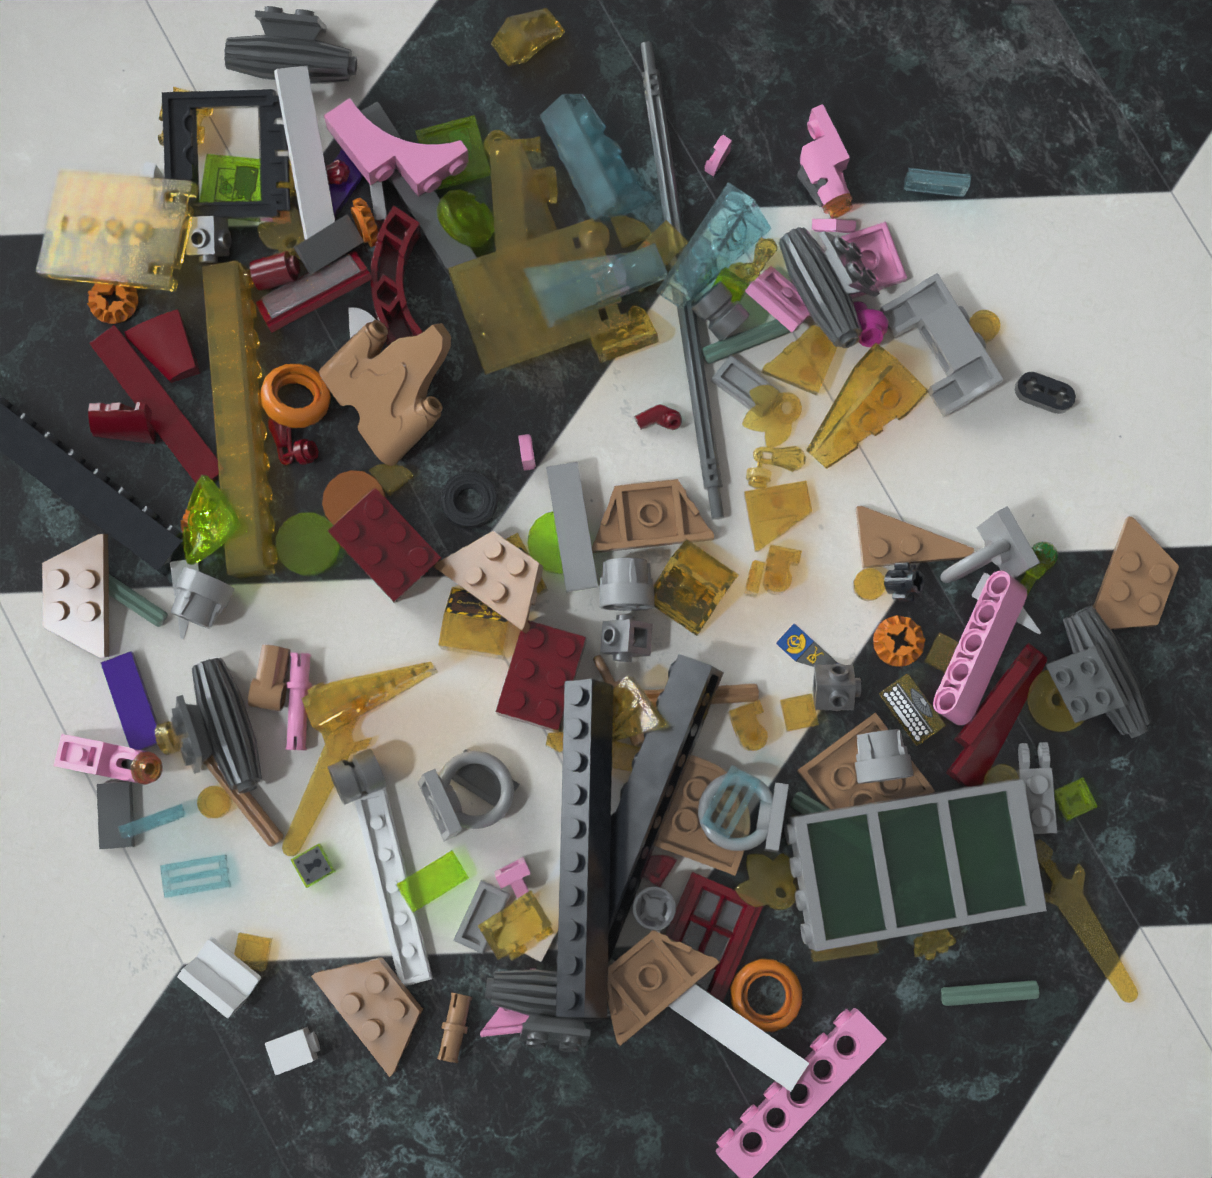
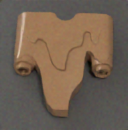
(389, 385)

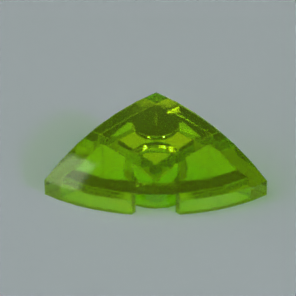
(209, 521)

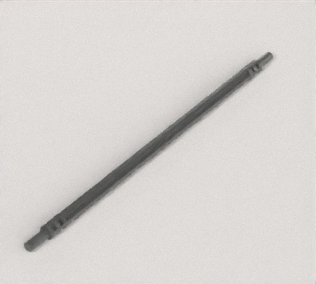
(687, 317)

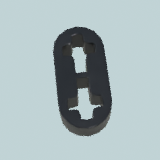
(1042, 399)

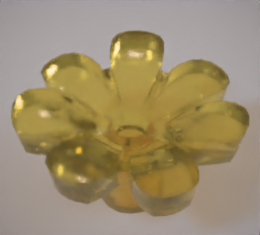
(932, 942)

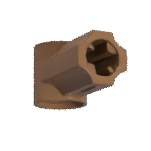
(269, 686)

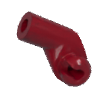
(660, 415)

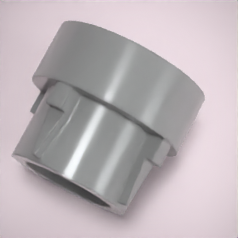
(626, 585)
(200, 597)
(882, 757)

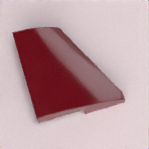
(166, 345)
(122, 422)

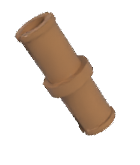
(454, 1028)

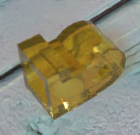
(776, 572)
(747, 729)

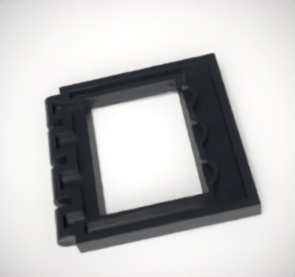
(182, 148)

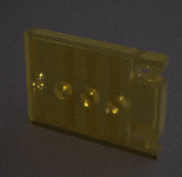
(117, 230)
(510, 310)

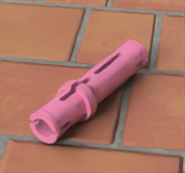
(298, 688)

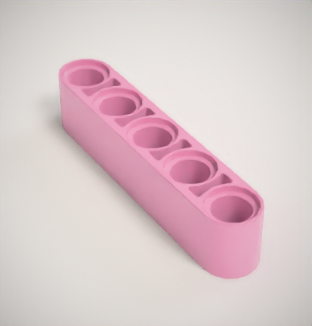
(980, 648)

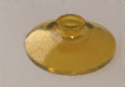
(1043, 710)

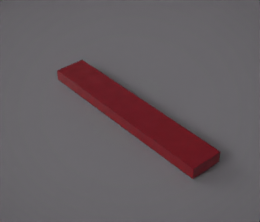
(166, 416)

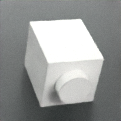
(292, 1050)

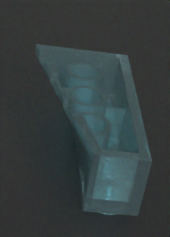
(593, 159)
(719, 241)
(585, 284)

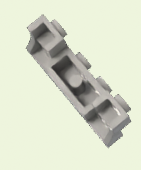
(951, 340)

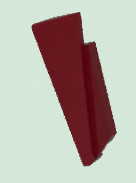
(995, 718)

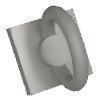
(1003, 546)
(444, 801)
(769, 818)

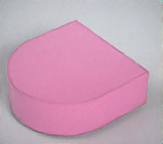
(527, 453)

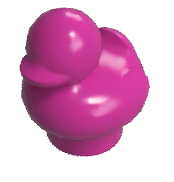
(873, 324)

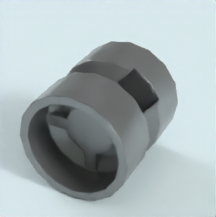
(720, 311)
(357, 776)
(653, 908)

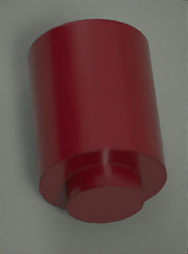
(274, 270)

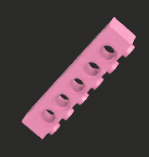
(749, 1162)

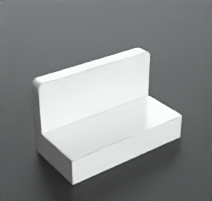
(220, 977)

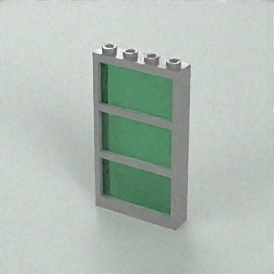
(915, 864)

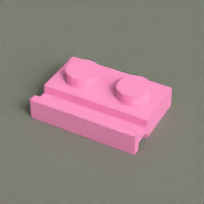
(779, 298)

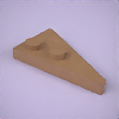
(891, 541)

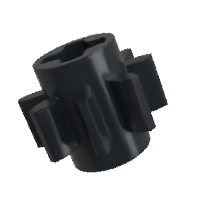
(904, 582)

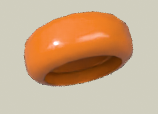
(291, 416)
(791, 985)

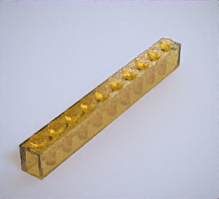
(239, 417)

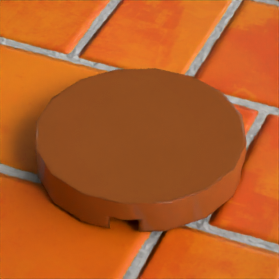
(346, 491)

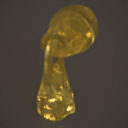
(763, 252)
(790, 458)

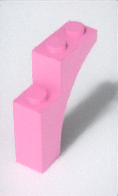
(380, 153)

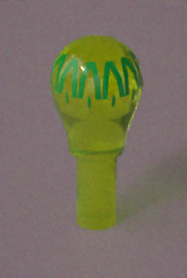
(1047, 556)

